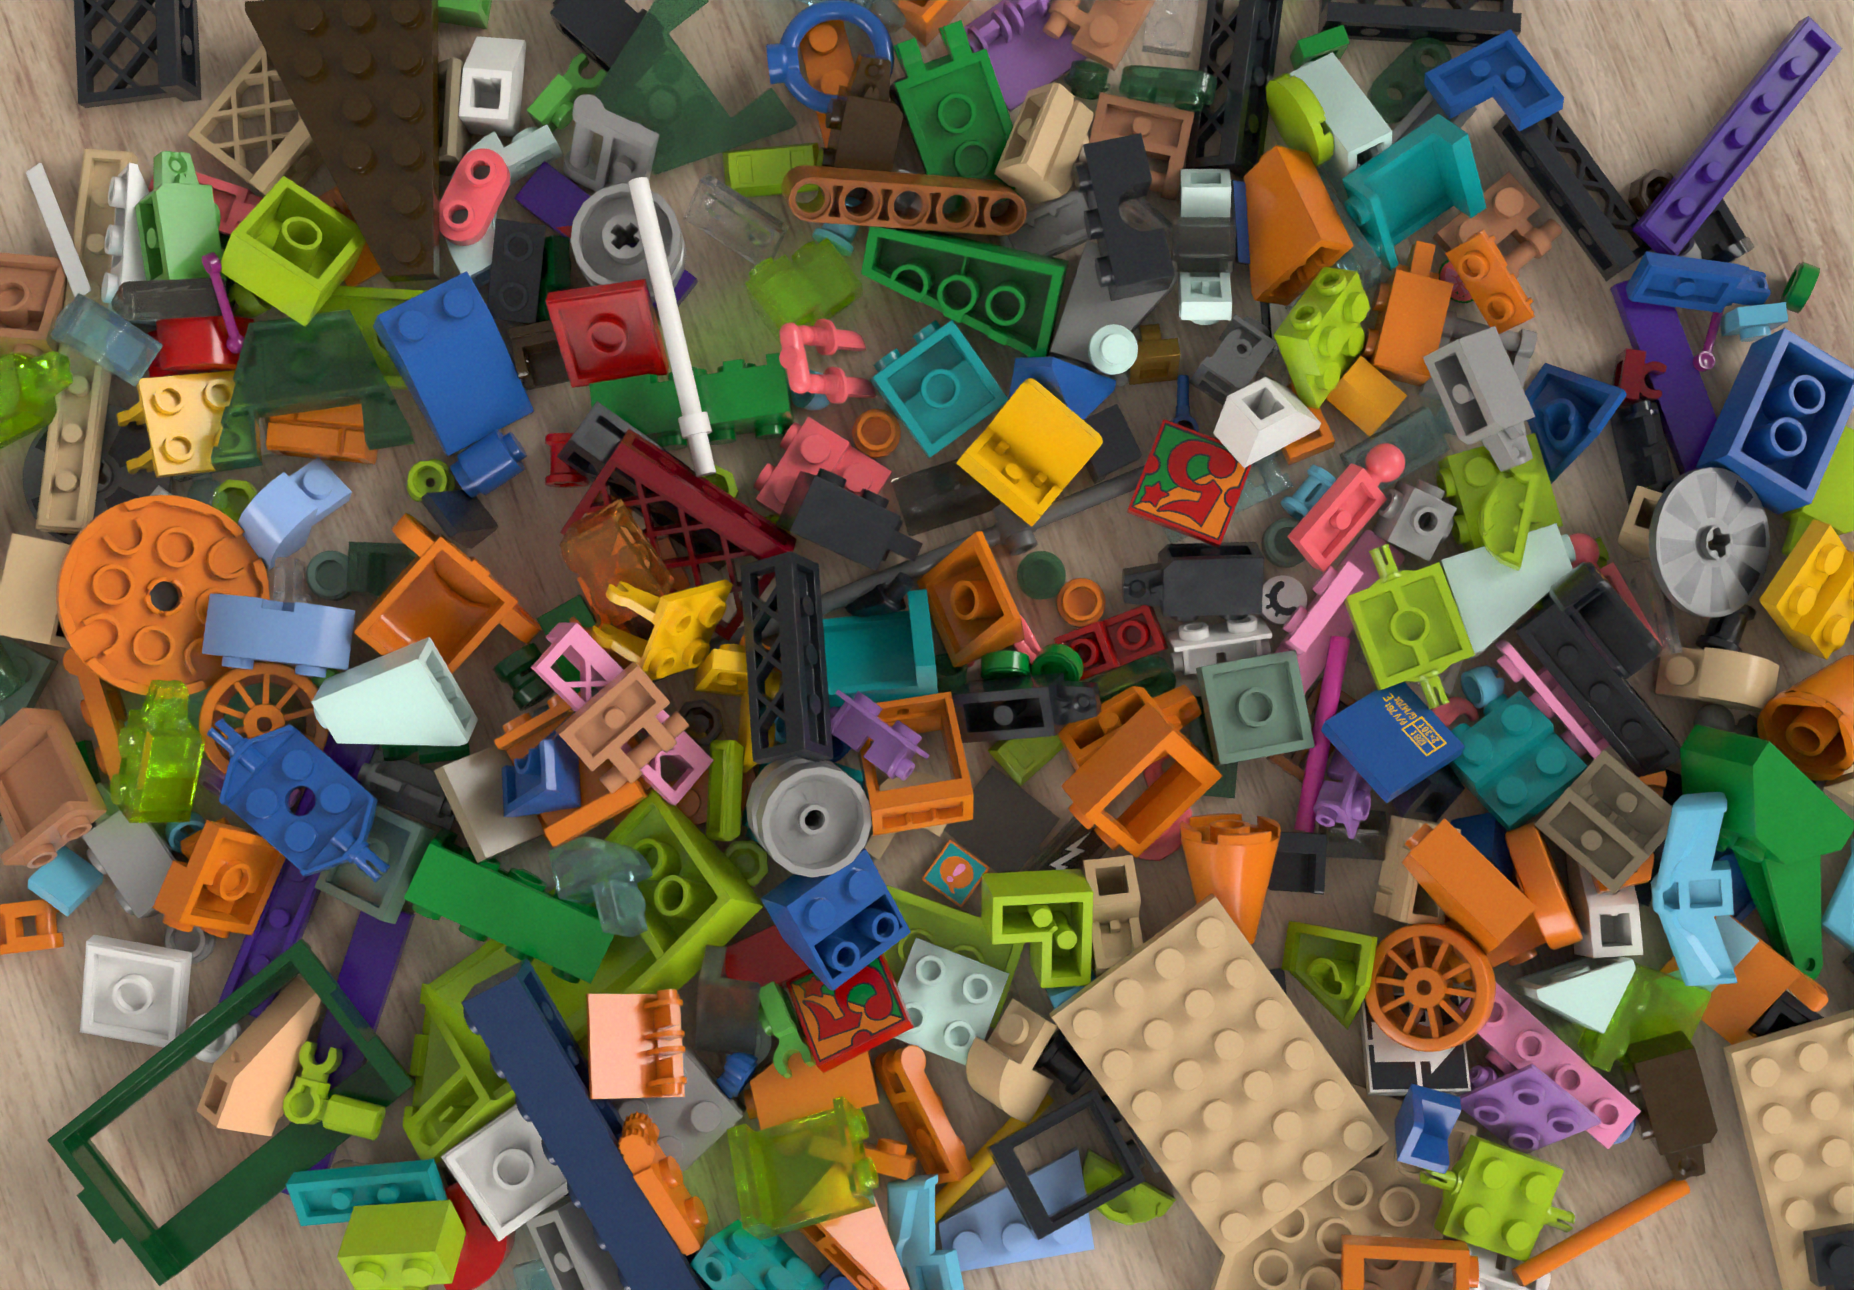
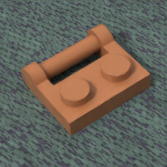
(1162, 129)

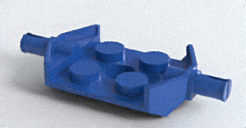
(258, 790)

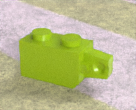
(1833, 498)

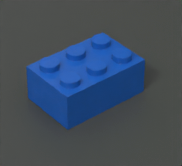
(1782, 420)

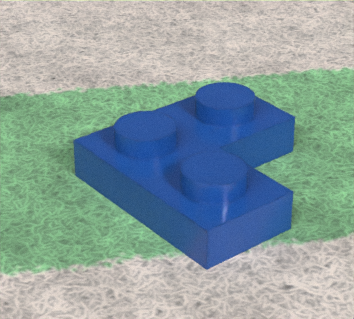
(1496, 70)

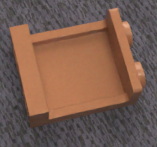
(43, 787)

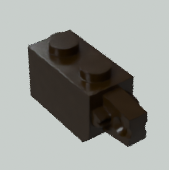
(863, 121)
(1671, 1100)

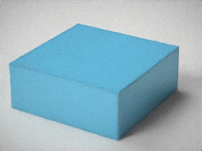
(65, 881)

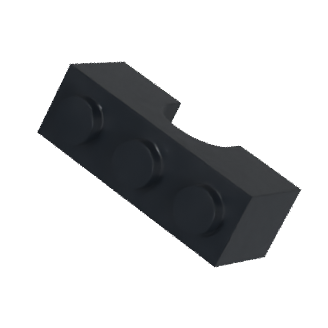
(1129, 259)

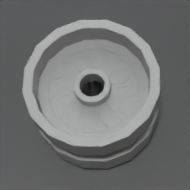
(607, 226)
(828, 835)

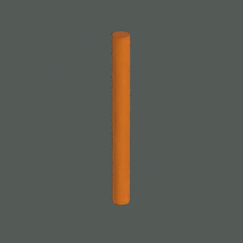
(1599, 1231)

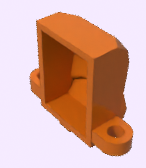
(441, 598)

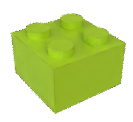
(293, 251)

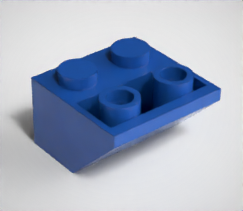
(837, 919)

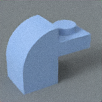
(288, 507)

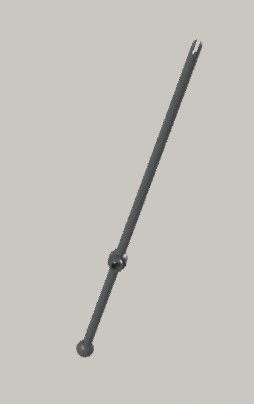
(1008, 531)

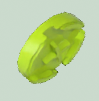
(1298, 117)

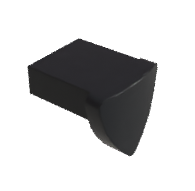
(1721, 236)

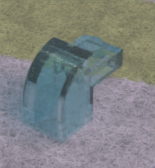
(105, 339)
(605, 874)

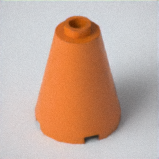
(1815, 721)
(1231, 863)

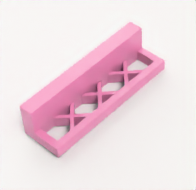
(598, 670)

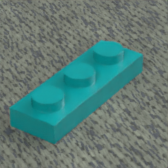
(332, 1193)

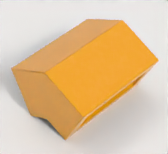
(1366, 396)

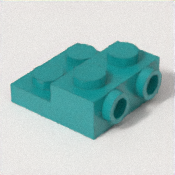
(937, 386)
(1514, 760)
(742, 1262)

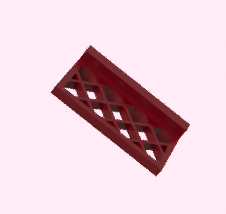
(692, 496)

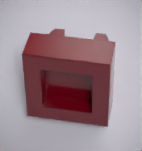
(1630, 375)

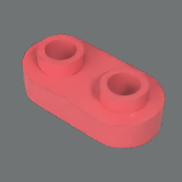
(476, 196)

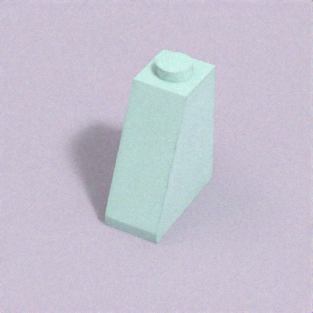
(1350, 117)
(1496, 596)
(396, 701)

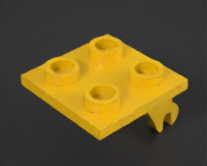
(180, 420)
(680, 631)

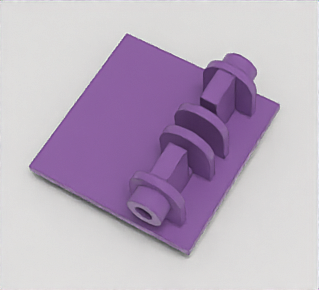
(1020, 49)
(1524, 1108)

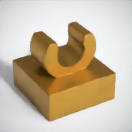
(1156, 357)

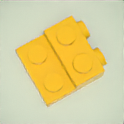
(1814, 592)

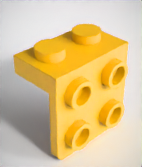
(1030, 451)
(726, 674)

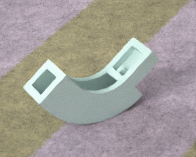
(522, 157)
(1204, 295)

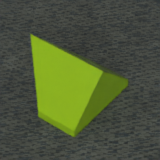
(1331, 965)

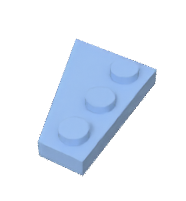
(995, 1232)

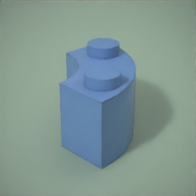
(278, 632)

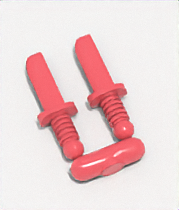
(827, 342)

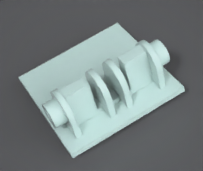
(948, 999)

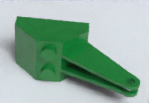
(1777, 832)

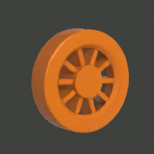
(261, 716)
(1543, 886)
(1430, 987)

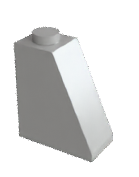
(1091, 308)

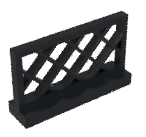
(176, 56)

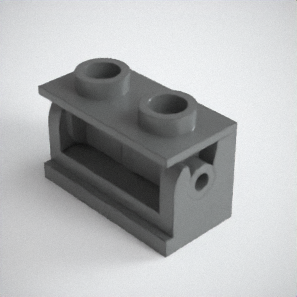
(1236, 360)

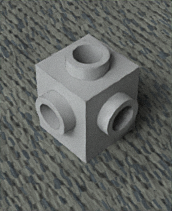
(1415, 518)

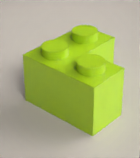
(1048, 911)
(402, 1245)

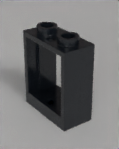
(1020, 1187)

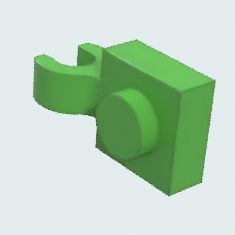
(556, 101)
(779, 1018)

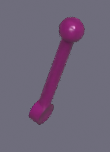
(213, 267)
(1705, 360)

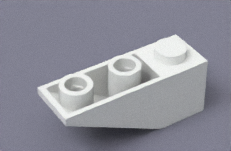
(123, 237)
(1606, 920)

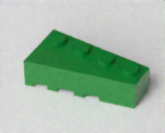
(973, 282)
(737, 401)
(508, 909)

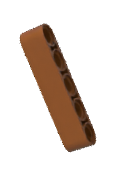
(884, 188)

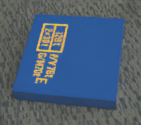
(1392, 739)

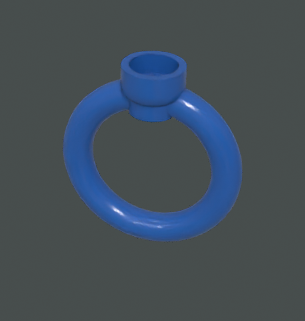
(783, 56)

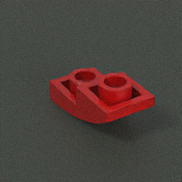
(1116, 640)

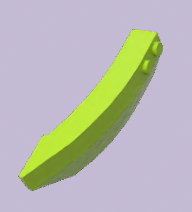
(689, 904)

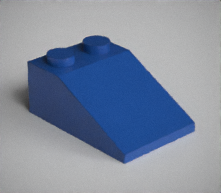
(454, 363)

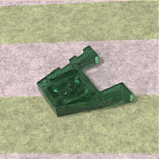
(664, 93)
(305, 370)

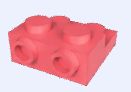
(814, 448)

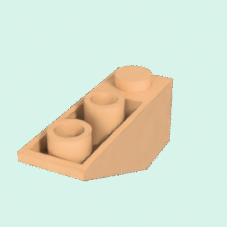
(257, 1069)

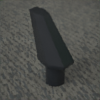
(883, 598)

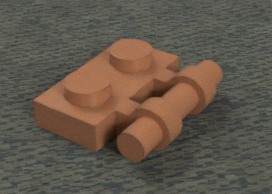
(1102, 32)
(1506, 213)
(616, 716)

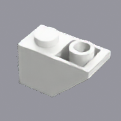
(493, 86)
(1262, 421)

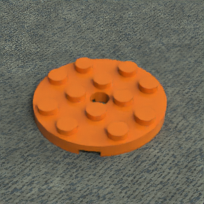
(116, 564)

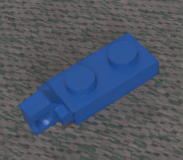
(1695, 283)

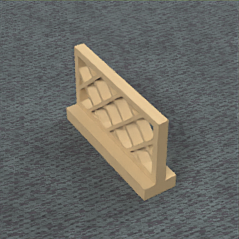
(289, 153)

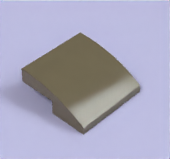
(1608, 821)

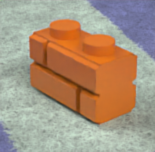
(323, 433)

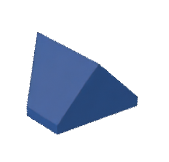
(1071, 384)
(1568, 414)
(542, 779)

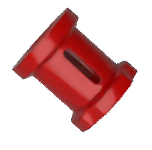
(560, 473)

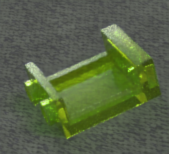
(802, 1170)

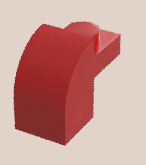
(194, 346)
(481, 1251)

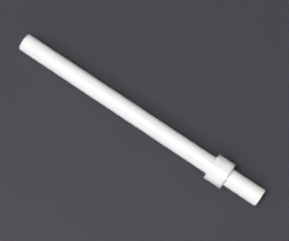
(693, 423)

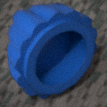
(738, 1071)

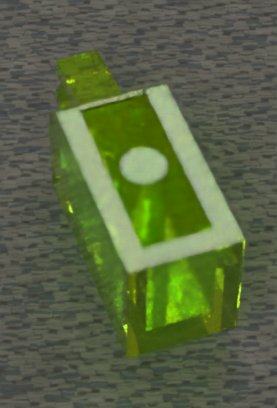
(29, 392)
(158, 758)

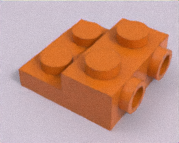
(222, 882)

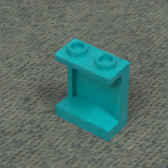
(1413, 186)
(882, 654)

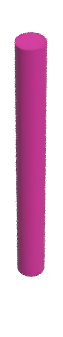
(1318, 755)

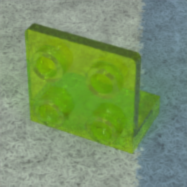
(1649, 1008)

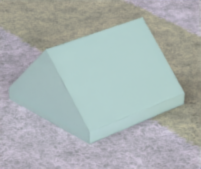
(1579, 990)

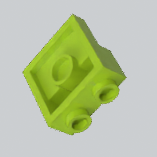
(1323, 333)
(1471, 476)

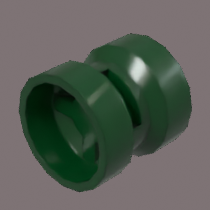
(524, 681)

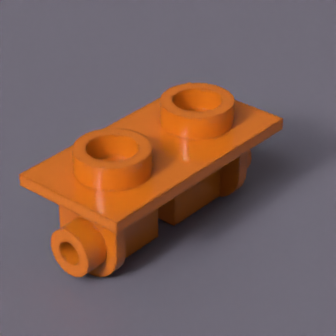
(1490, 283)

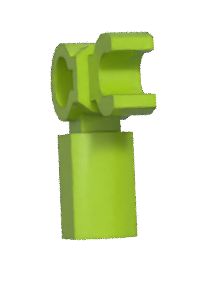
(310, 1103)

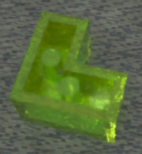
(802, 291)

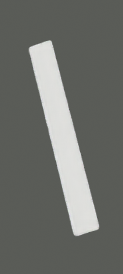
(58, 230)

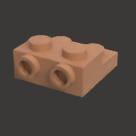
(30, 303)

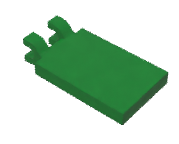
(953, 110)

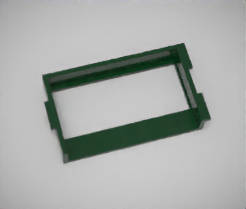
(262, 1174)

